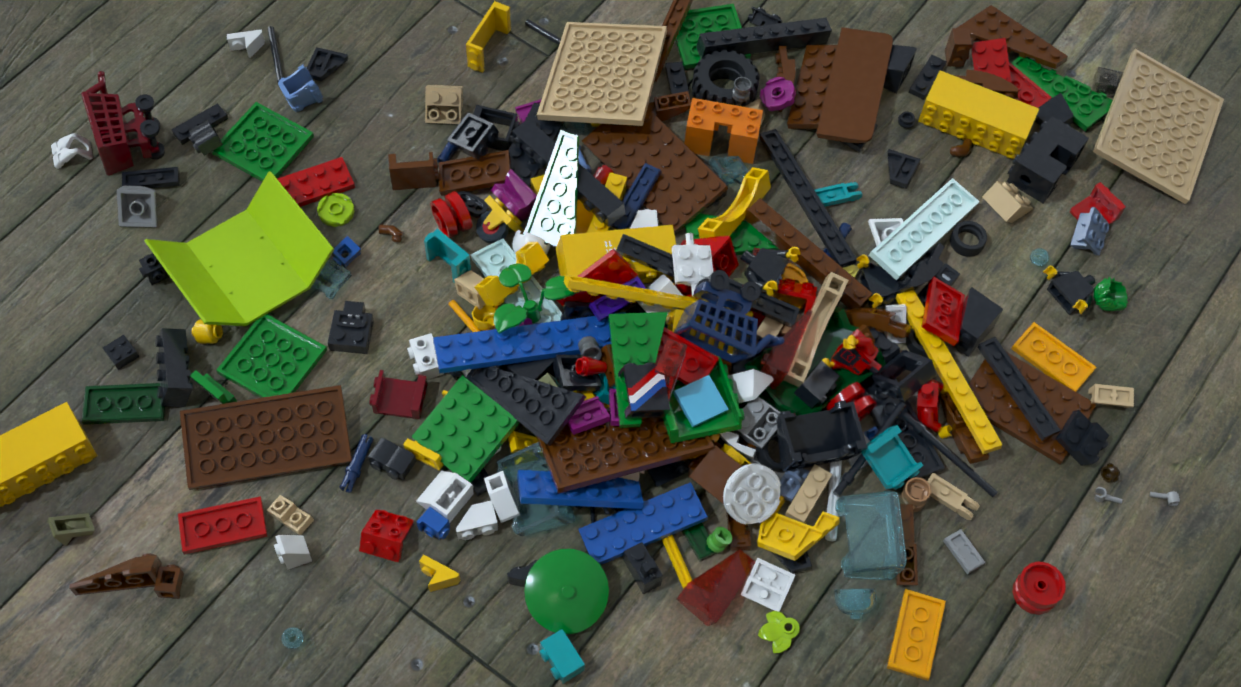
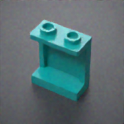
(440, 245)
(890, 458)

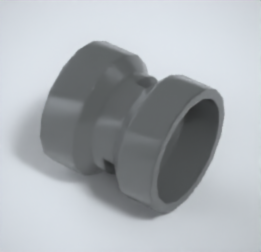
(741, 89)
(589, 347)

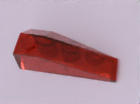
(780, 357)
(715, 589)

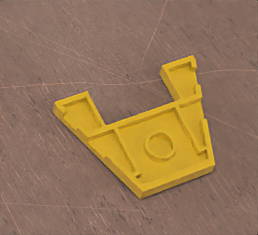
(791, 537)

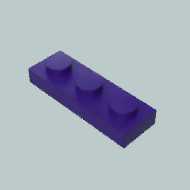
(604, 306)

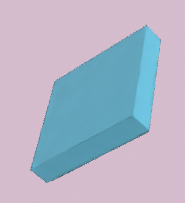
(700, 401)

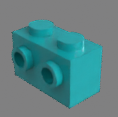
(561, 656)

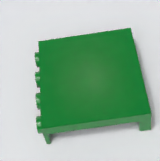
(680, 429)

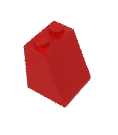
(722, 253)

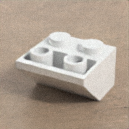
(446, 494)

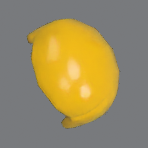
(484, 317)

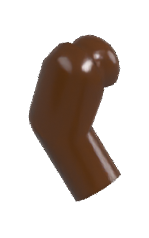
(961, 150)
(391, 230)

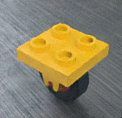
(496, 223)

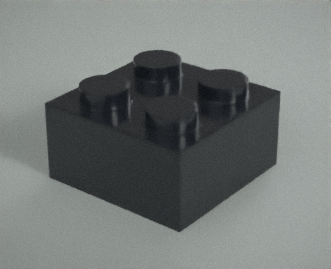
(120, 352)

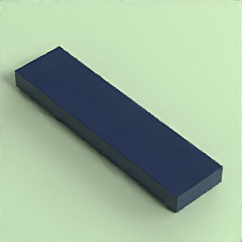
(637, 195)

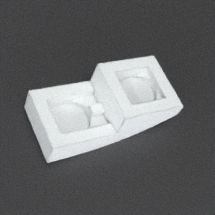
(732, 440)

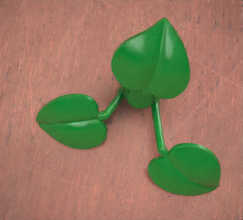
(509, 315)

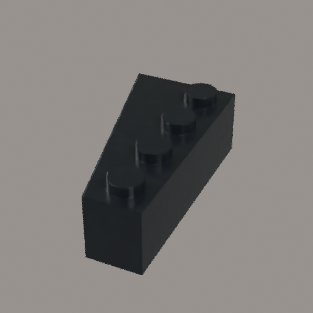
(173, 368)

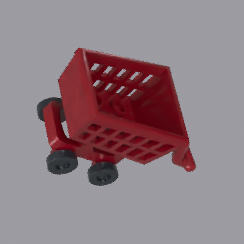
(110, 125)

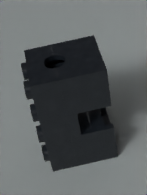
(1046, 159)

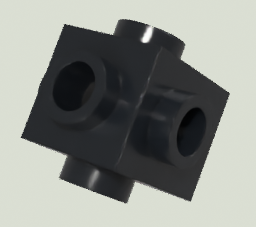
(152, 269)

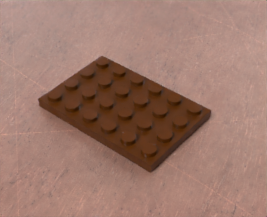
(1007, 416)

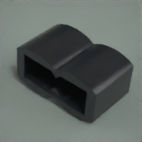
(205, 138)
(392, 459)

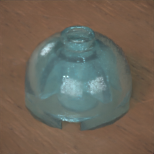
(855, 601)

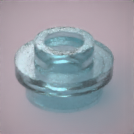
(1042, 254)
(293, 631)

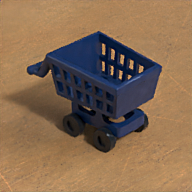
(733, 317)

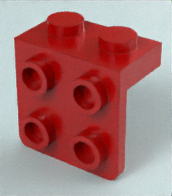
(1104, 201)
(805, 290)
(385, 535)

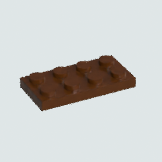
(473, 174)

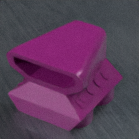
(515, 195)

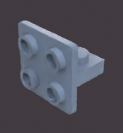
(1090, 231)

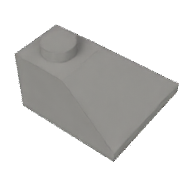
(136, 206)

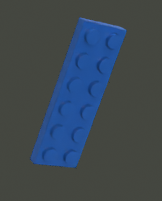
(539, 488)
(656, 520)

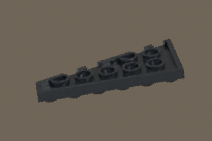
(531, 402)

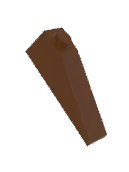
(131, 574)

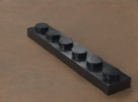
(1018, 389)

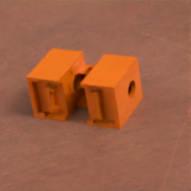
(741, 121)

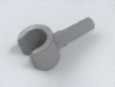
(1105, 496)
(1172, 497)

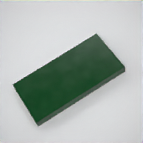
(122, 404)

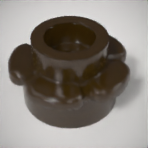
(1110, 473)

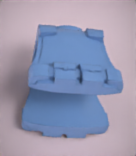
(300, 89)

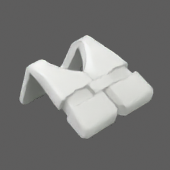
(64, 154)

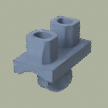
(792, 482)

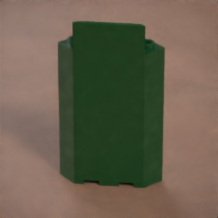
(784, 398)

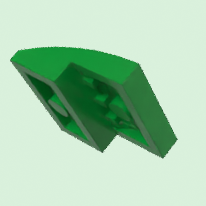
(213, 387)

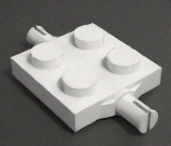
(691, 262)

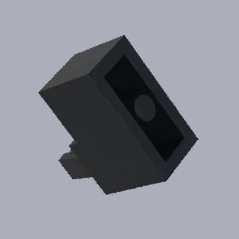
(642, 568)

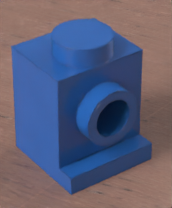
(346, 246)
(434, 524)

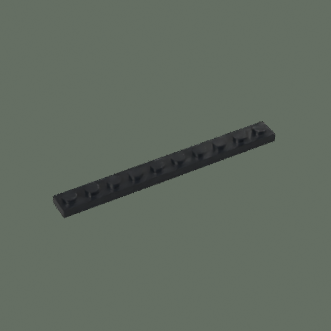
(808, 199)
(663, 262)

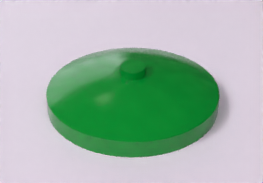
(566, 591)

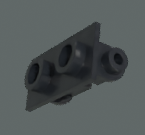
(759, 16)

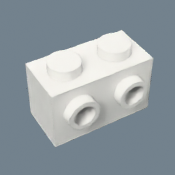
(424, 355)

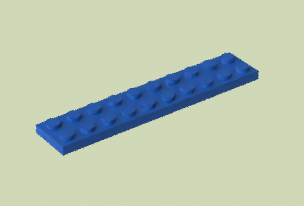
(517, 343)

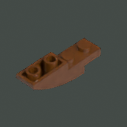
(786, 66)
(991, 82)
(670, 105)
(879, 319)
(961, 434)
(909, 574)

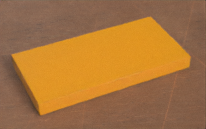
(1053, 357)
(916, 634)

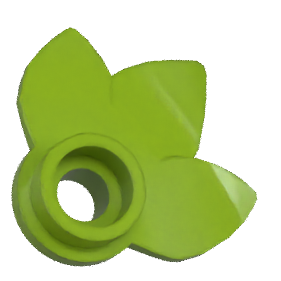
(776, 631)

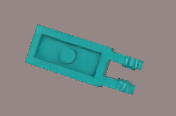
(838, 193)

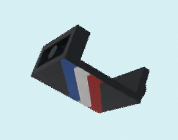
(645, 391)

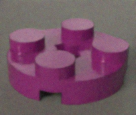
(781, 101)

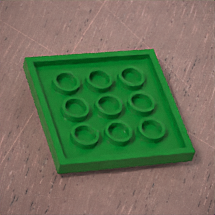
(704, 21)
(263, 142)
(271, 358)
(466, 429)

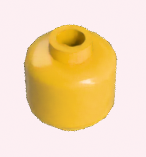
(206, 333)

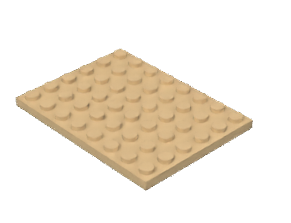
(603, 73)
(1159, 126)

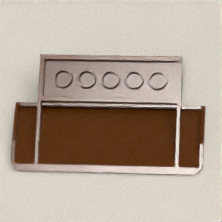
(842, 86)

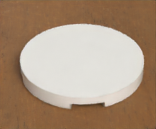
(752, 494)

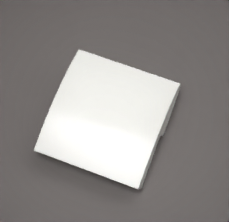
(768, 585)

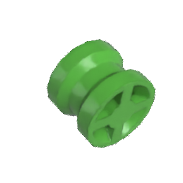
(719, 539)

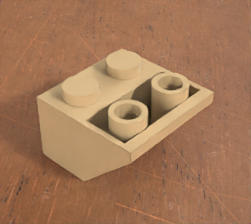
(443, 104)
(1007, 201)

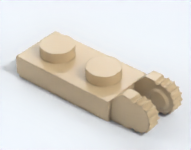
(951, 496)

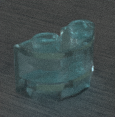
(728, 168)

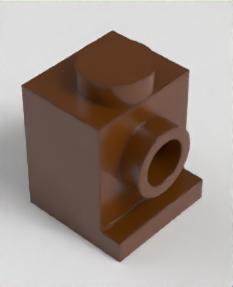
(165, 575)

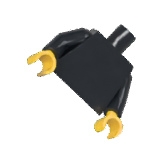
(767, 266)
(878, 282)
(1070, 289)

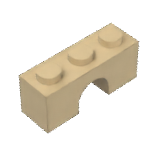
(809, 494)

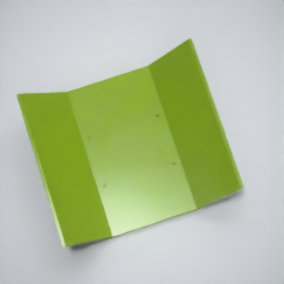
(249, 260)

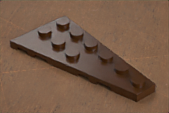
(995, 24)

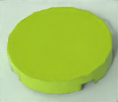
(335, 210)

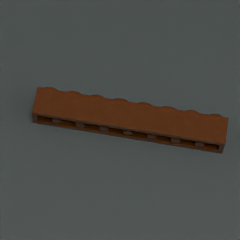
(811, 259)

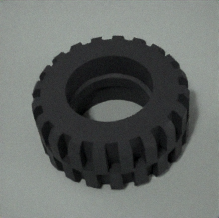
(723, 66)

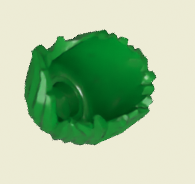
(1110, 295)

